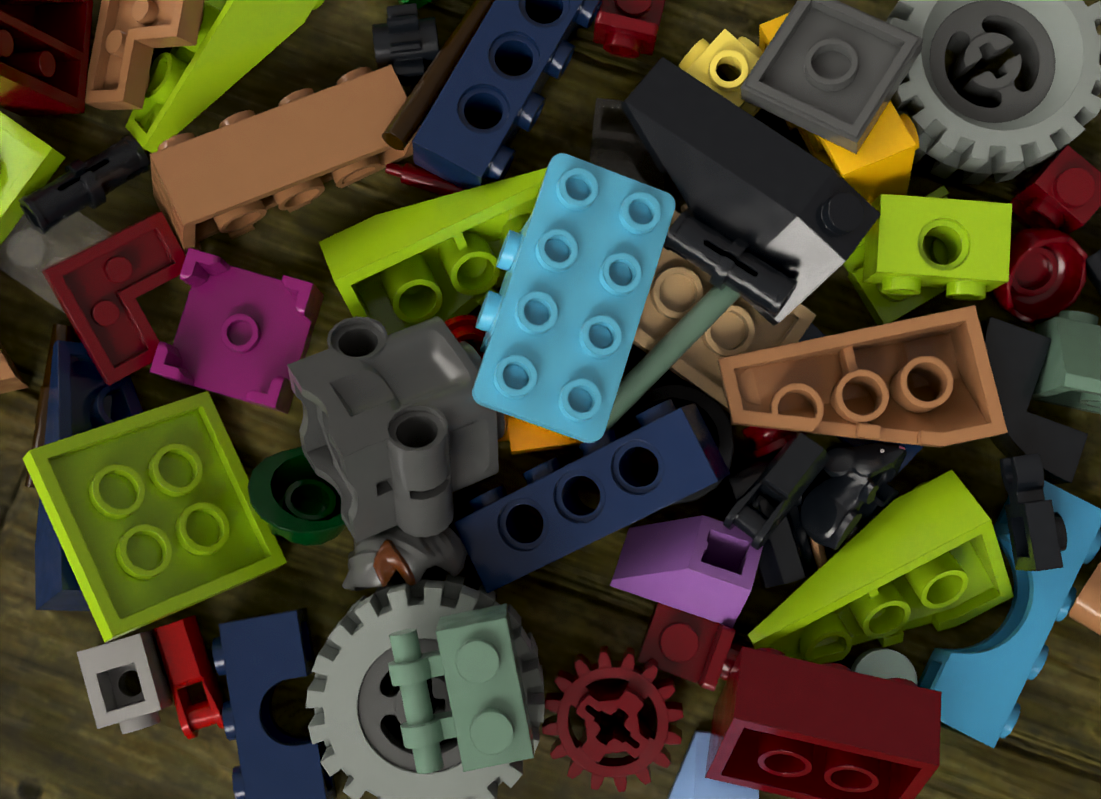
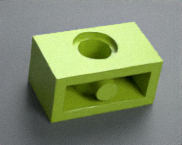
(971, 230)

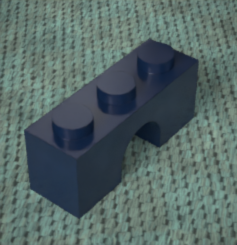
(256, 658)

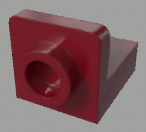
(628, 26)
(689, 646)

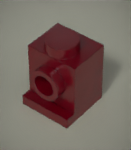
(1059, 193)

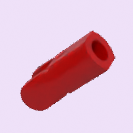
(187, 664)

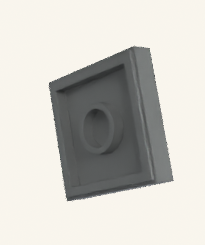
(831, 70)

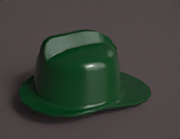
(295, 499)

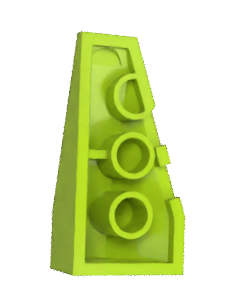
(228, 45)
(430, 254)

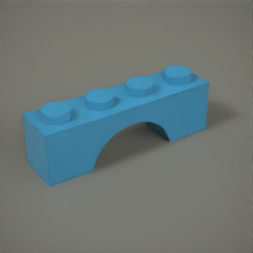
(986, 679)

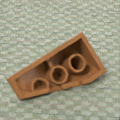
(887, 383)

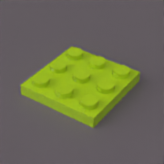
(153, 513)

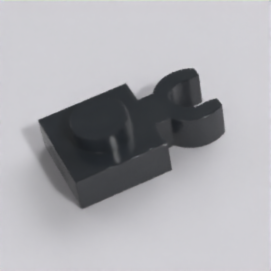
(1033, 526)

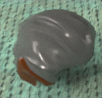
(403, 558)

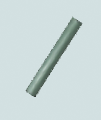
(670, 349)

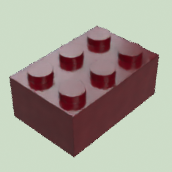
(822, 730)

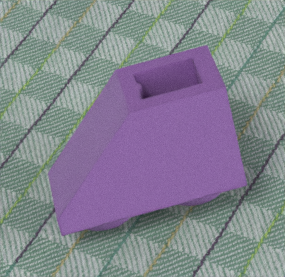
(689, 566)

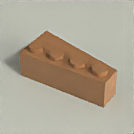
(276, 157)

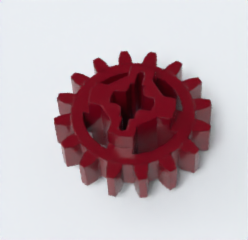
(597, 740)

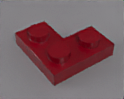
(101, 290)

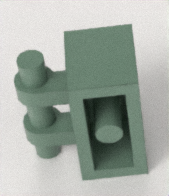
(482, 687)

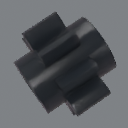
(406, 42)

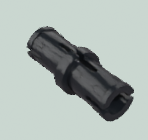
(84, 184)
(729, 264)

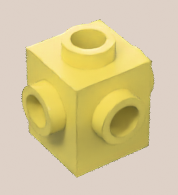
(732, 58)

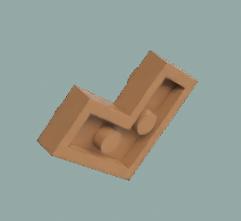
(125, 46)

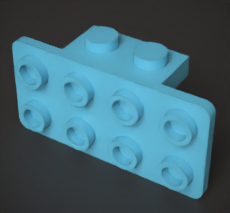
(571, 298)

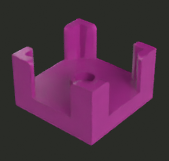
(239, 332)

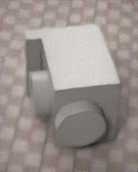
(105, 676)

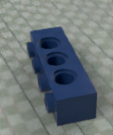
(476, 156)
(507, 551)

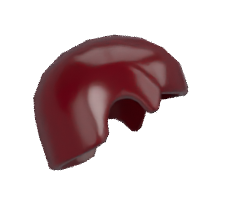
(1044, 274)

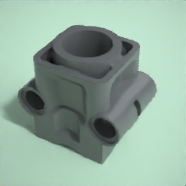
(395, 423)

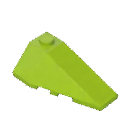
(911, 566)

